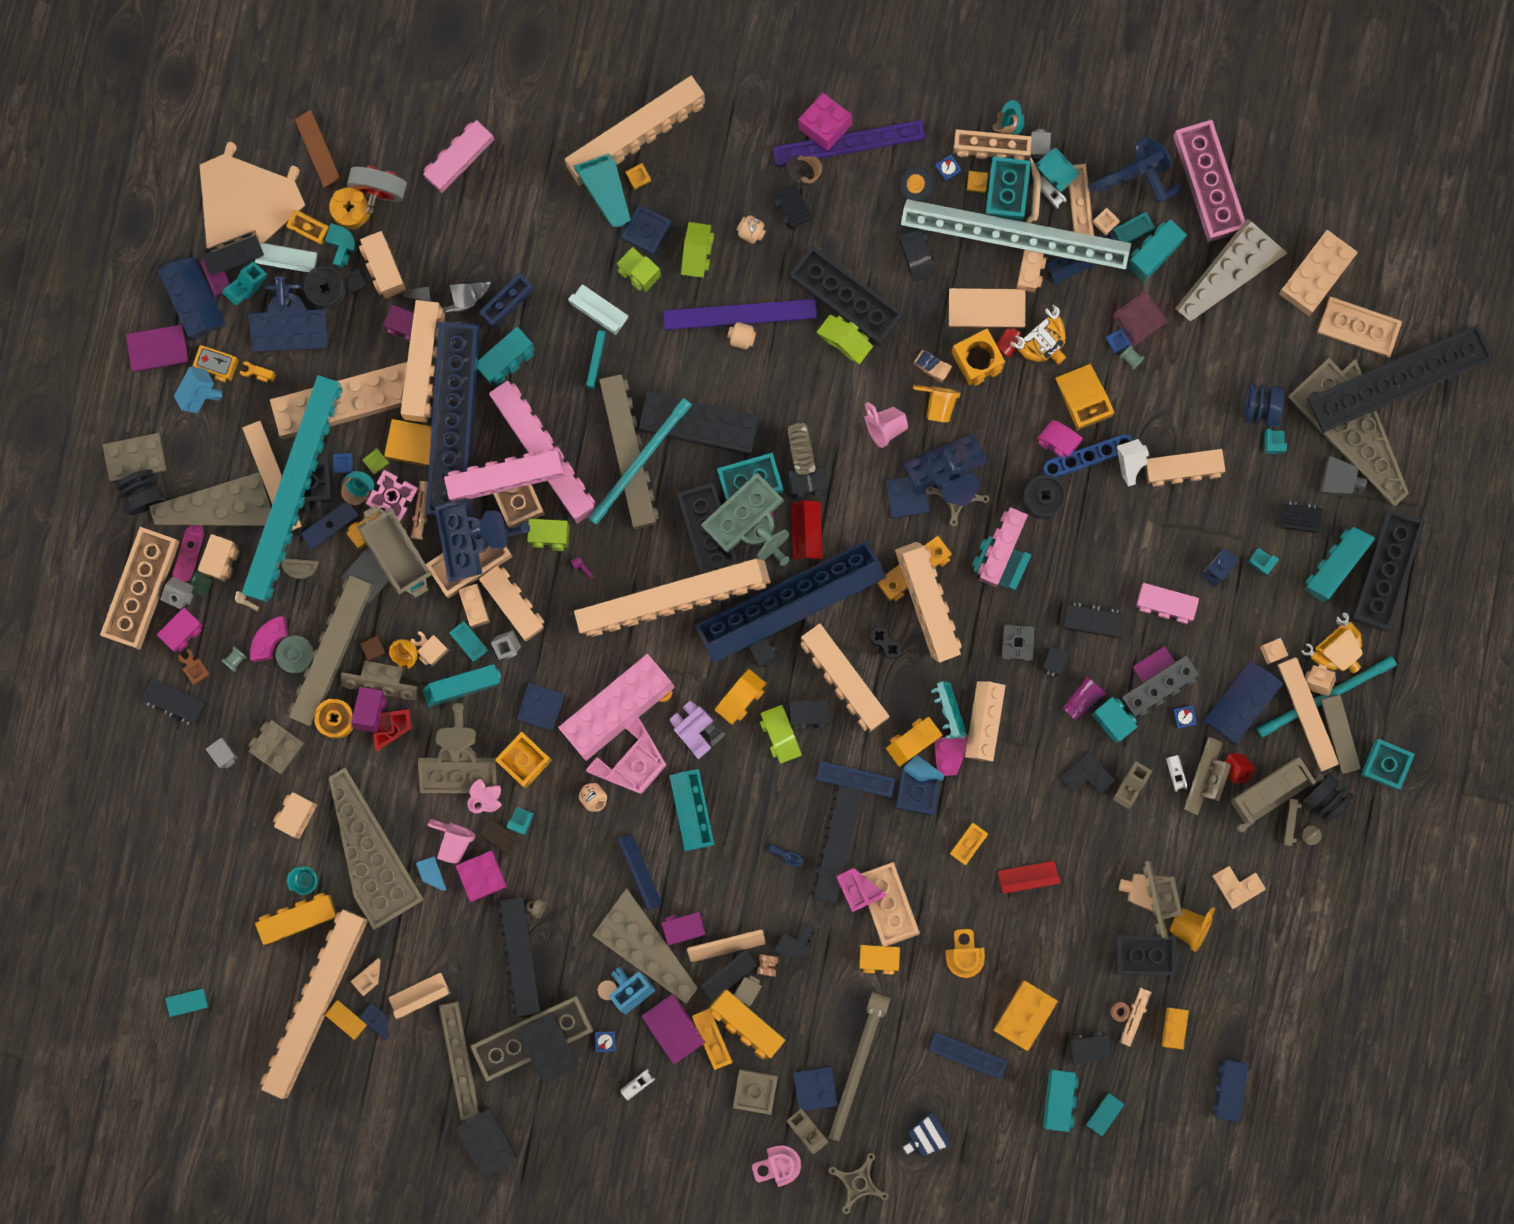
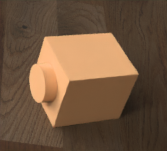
(1274, 651)

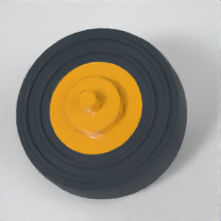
(917, 184)

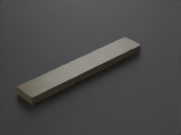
(459, 1060)

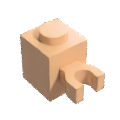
(1320, 680)

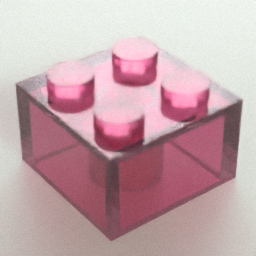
(1140, 318)

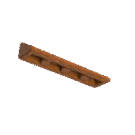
(317, 149)

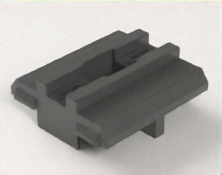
(1027, 636)

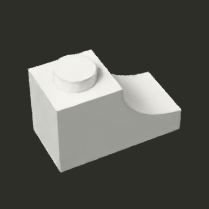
(1132, 458)

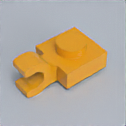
(261, 373)

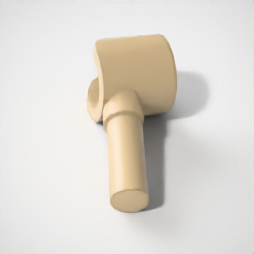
(240, 598)

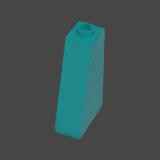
(604, 185)
(461, 685)

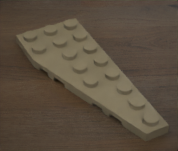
(375, 869)

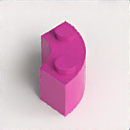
(1060, 439)
(267, 638)

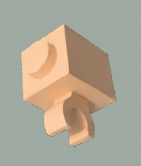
(431, 650)

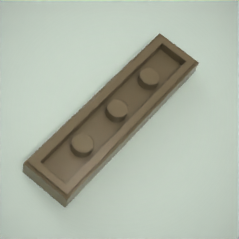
(1340, 734)

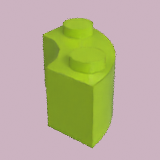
(780, 733)

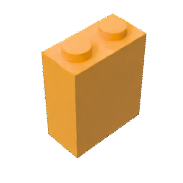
(409, 443)

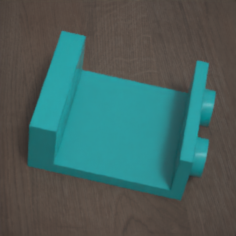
(1013, 570)

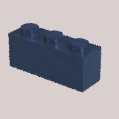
(506, 300)
(1230, 1090)

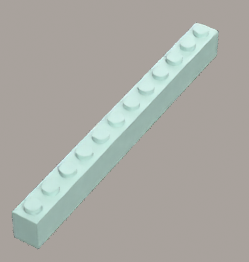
(1016, 234)

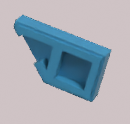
(922, 770)
(430, 873)

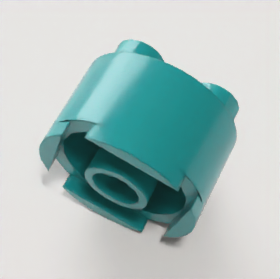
(1057, 169)

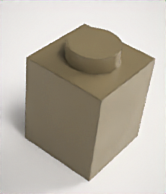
(748, 990)

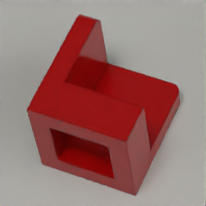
(1240, 769)

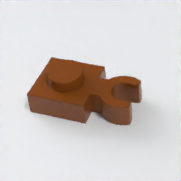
(195, 669)

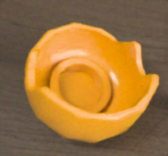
(403, 653)

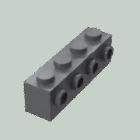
(1160, 686)

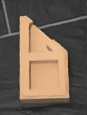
(368, 978)

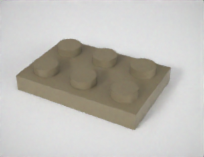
(133, 456)

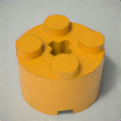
(343, 199)
(324, 717)

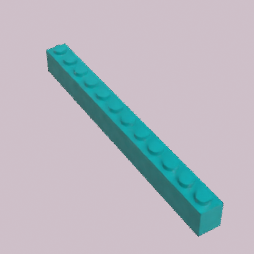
(292, 489)

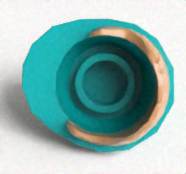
(1010, 119)
(356, 487)

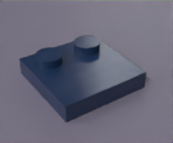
(646, 230)
(905, 499)
(540, 707)
(917, 795)
(815, 1088)

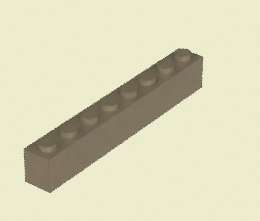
(627, 450)
(331, 650)

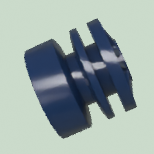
(1264, 404)

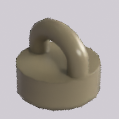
(1311, 835)
(538, 908)

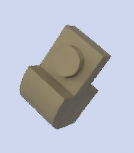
(1132, 785)
(807, 1131)

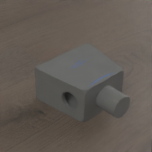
(1340, 478)

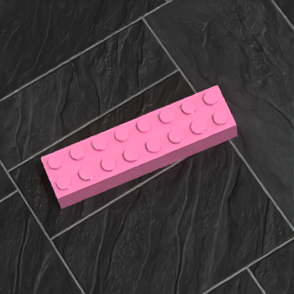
(535, 440)

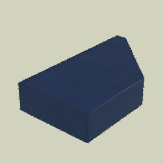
(376, 1020)

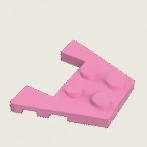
(638, 765)

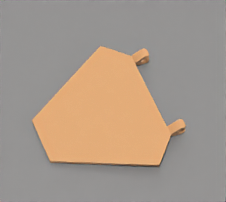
(245, 198)

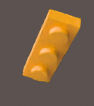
(714, 1043)

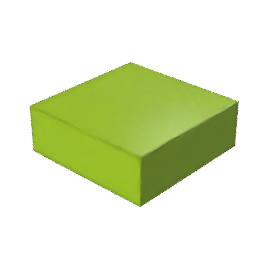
(375, 461)

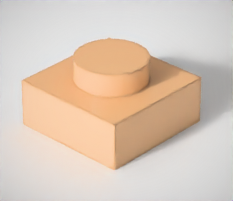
(1106, 221)

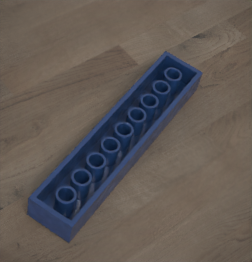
(452, 406)
(790, 601)

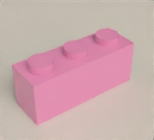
(1167, 603)

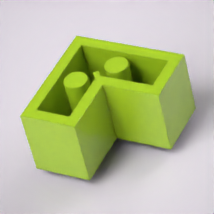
(696, 248)
(639, 269)
(845, 338)
(549, 532)

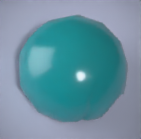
(302, 880)

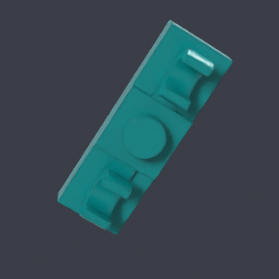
(950, 710)

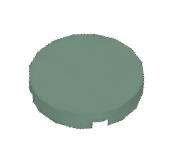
(294, 654)

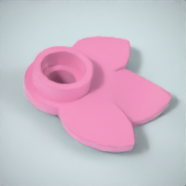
(485, 795)

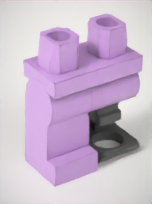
(693, 725)

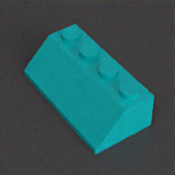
(1339, 564)

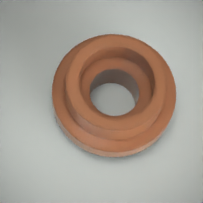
(1125, 1016)

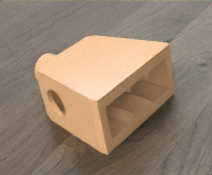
(1138, 890)

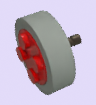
(376, 185)

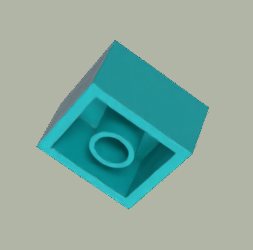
(1115, 720)
(1387, 764)

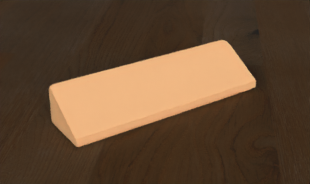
(726, 945)

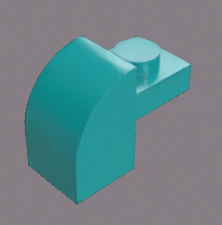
(343, 240)
(246, 285)

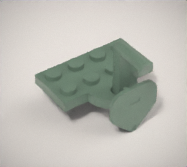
(745, 516)

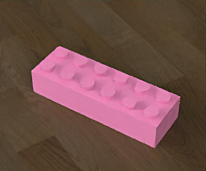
(1209, 180)
(506, 475)
(616, 707)

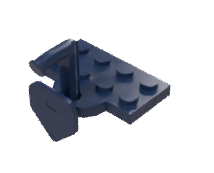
(1151, 160)
(285, 325)
(949, 470)
(462, 534)

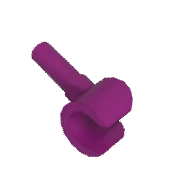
(577, 563)

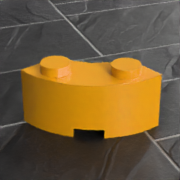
(740, 697)
(915, 740)

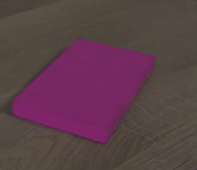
(157, 348)
(673, 1029)

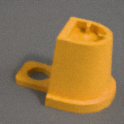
(940, 402)
(1192, 927)
(965, 959)

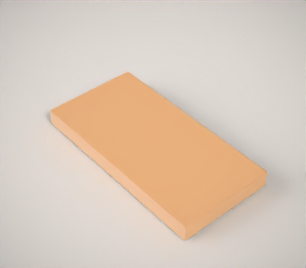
(987, 308)
(1359, 327)
(891, 913)

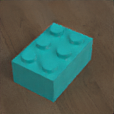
(1008, 188)
(1156, 250)
(505, 357)
(736, 475)
(1060, 1100)

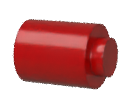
(1004, 342)

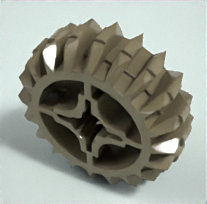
(801, 448)

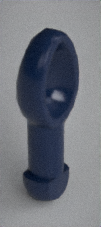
(790, 857)

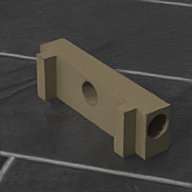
(1290, 822)

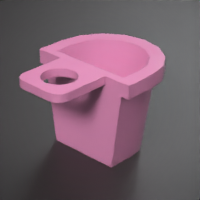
(885, 424)
(454, 842)
(782, 1165)

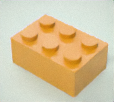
(1025, 1015)

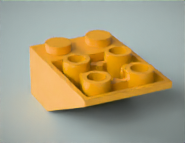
(1084, 397)

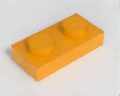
(969, 843)

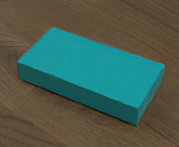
(1134, 228)
(468, 641)
(186, 1002)
(1105, 1114)

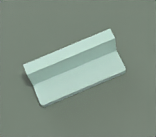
(287, 257)
(598, 309)

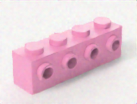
(458, 156)
(1003, 547)

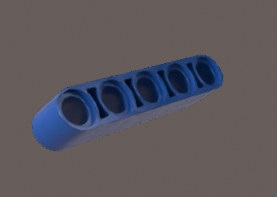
(1080, 462)

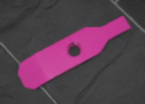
(188, 556)

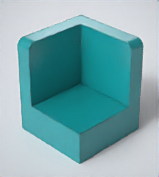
(1274, 442)
(1262, 562)
(520, 821)

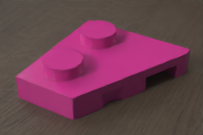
(949, 754)
(858, 889)

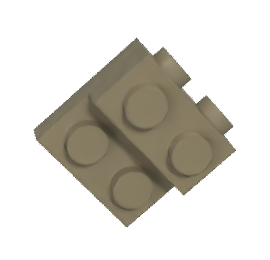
(275, 746)

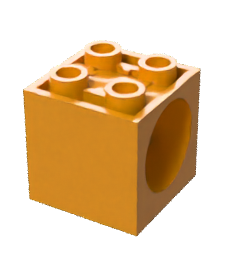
(984, 341)
(523, 760)

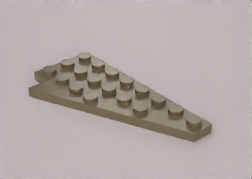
(1359, 441)

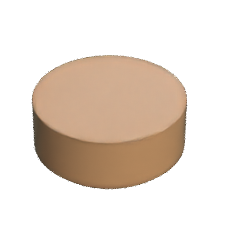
(606, 989)

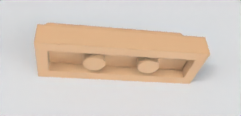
(419, 995)

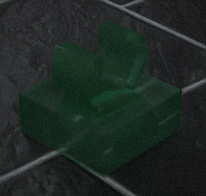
(200, 583)

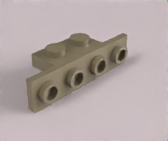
(382, 678)
(1209, 777)
(1165, 898)

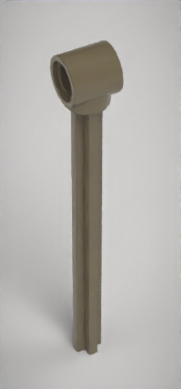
(876, 1008)

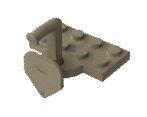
(452, 770)

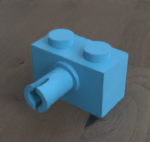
(195, 389)
(631, 990)

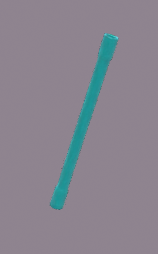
(677, 414)
(1379, 668)

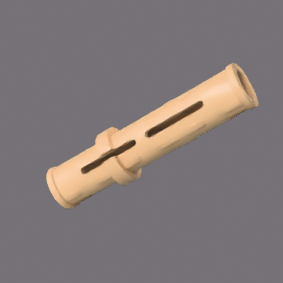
(420, 513)
(1135, 1017)

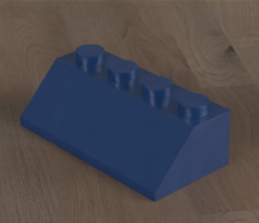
(191, 297)
(1243, 702)

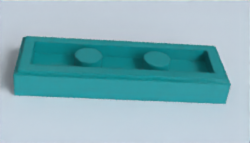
(596, 358)

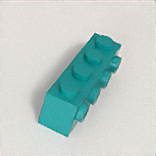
(691, 810)

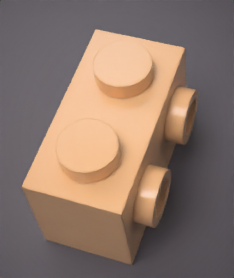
(1030, 269)

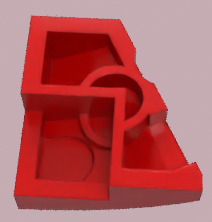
(391, 726)

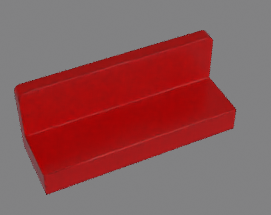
(806, 530)
(1028, 877)

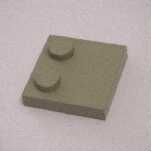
(755, 1091)

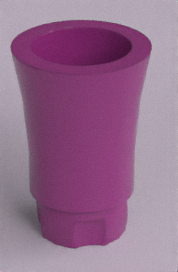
(1084, 698)

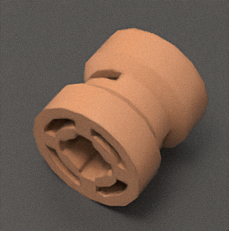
(767, 965)

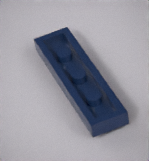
(855, 779)
(968, 1055)

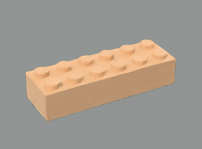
(421, 362)
(140, 588)
(928, 601)
(844, 677)

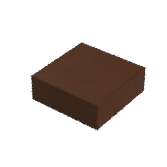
(373, 648)

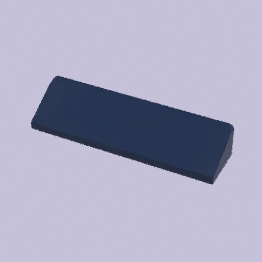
(1063, 267)
(640, 871)

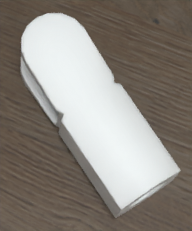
(1048, 189)
(1176, 769)
(634, 1087)

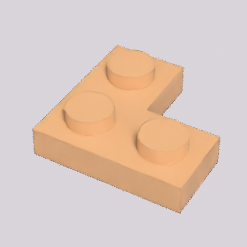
(1235, 891)

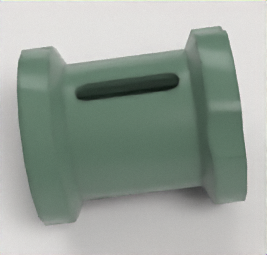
(1132, 357)
(234, 658)

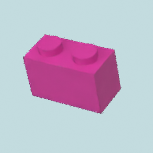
(180, 630)

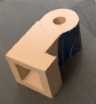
(932, 366)

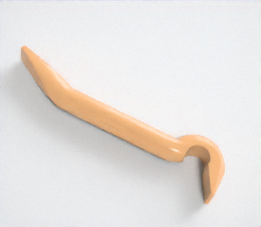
(1036, 193)

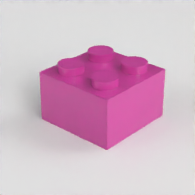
(825, 121)
(481, 876)

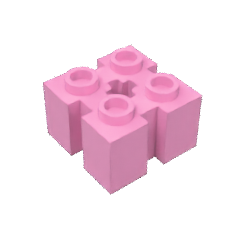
(389, 483)

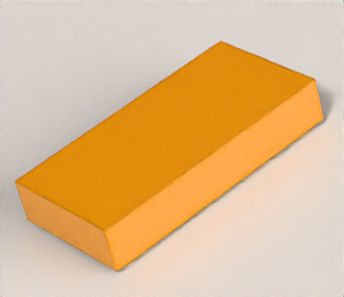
(346, 1019)

